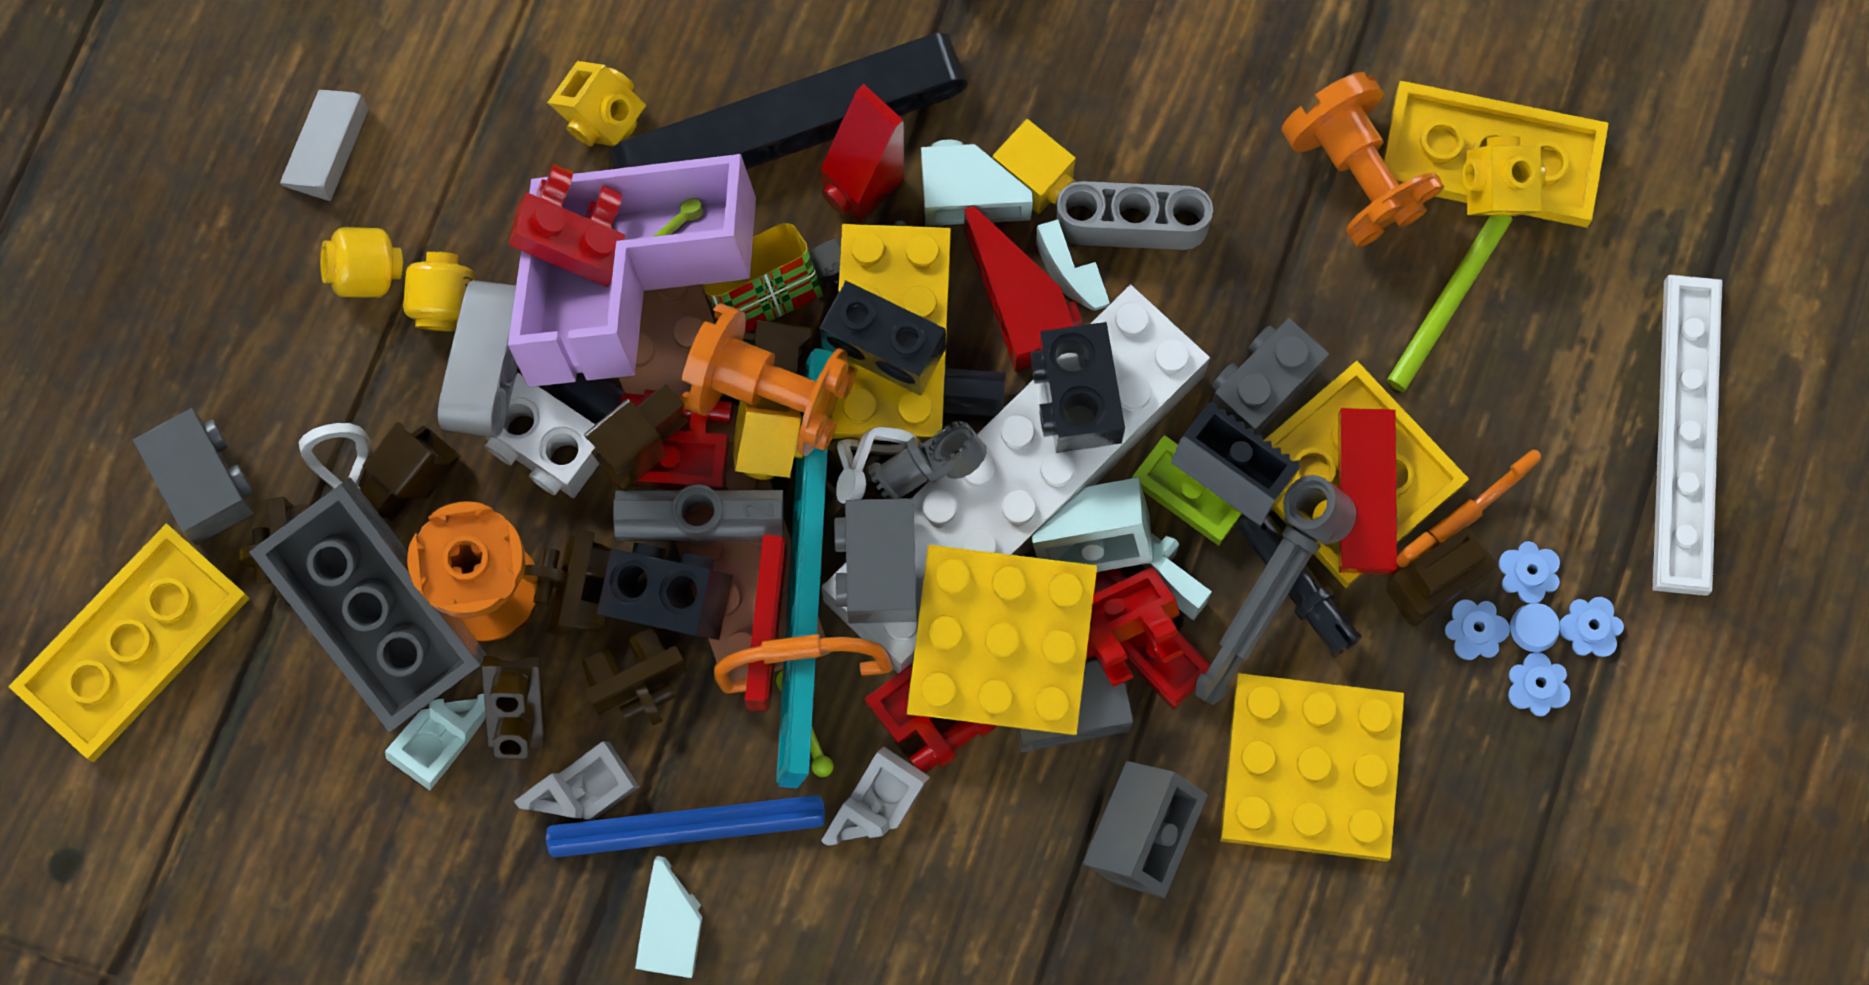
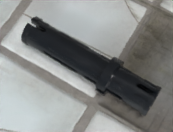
(1307, 593)

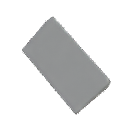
(325, 143)

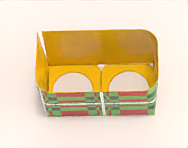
(779, 278)

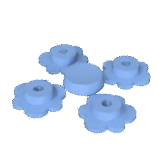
(1534, 628)

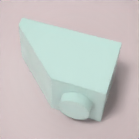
(966, 177)
(1099, 527)

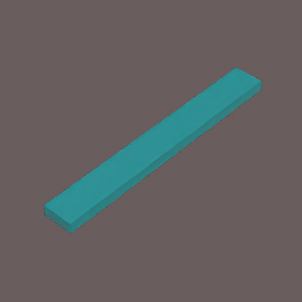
(802, 603)

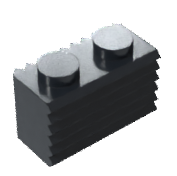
(1235, 463)

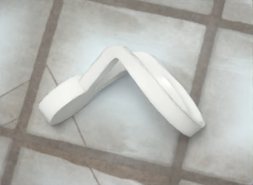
(335, 430)
(852, 479)

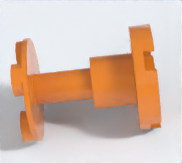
(1352, 143)
(728, 366)
(473, 569)

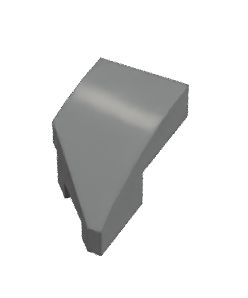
(583, 788)
(879, 799)

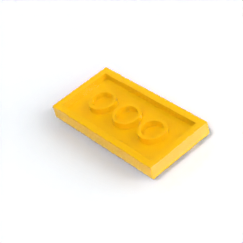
(1437, 127)
(913, 272)
(129, 643)

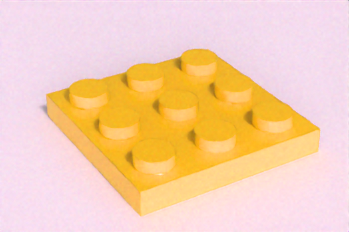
(1423, 470)
(1002, 639)
(1312, 767)

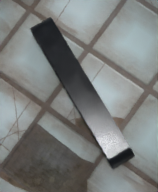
(804, 110)

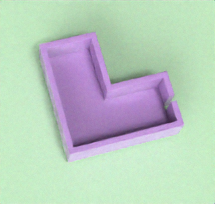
(580, 326)

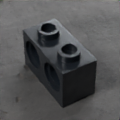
(883, 337)
(1091, 387)
(664, 597)

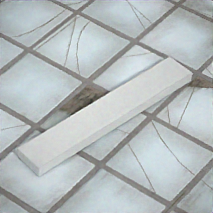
(1687, 435)

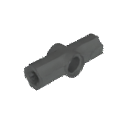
(662, 514)

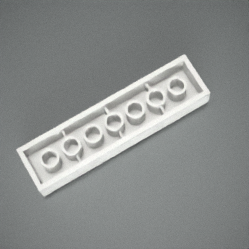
(1022, 474)

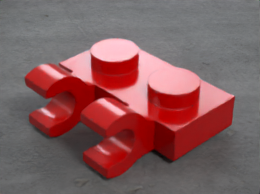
(564, 237)
(1126, 610)

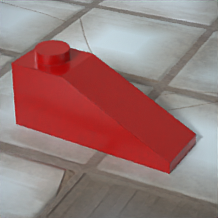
(864, 157)
(1017, 288)

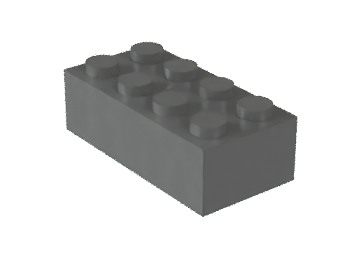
(358, 600)

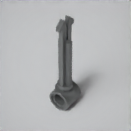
(1279, 575)

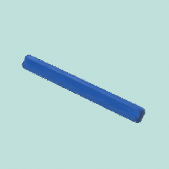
(685, 826)

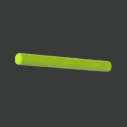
(1448, 302)

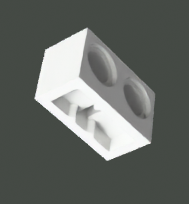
(552, 428)

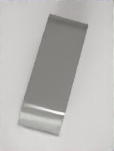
(1157, 203)
(480, 363)

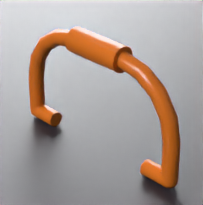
(1467, 512)
(800, 648)

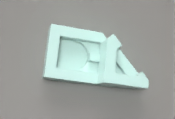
(1079, 283)
(1188, 592)
(436, 738)
(669, 925)

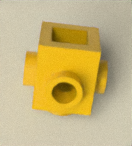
(597, 104)
(1504, 178)

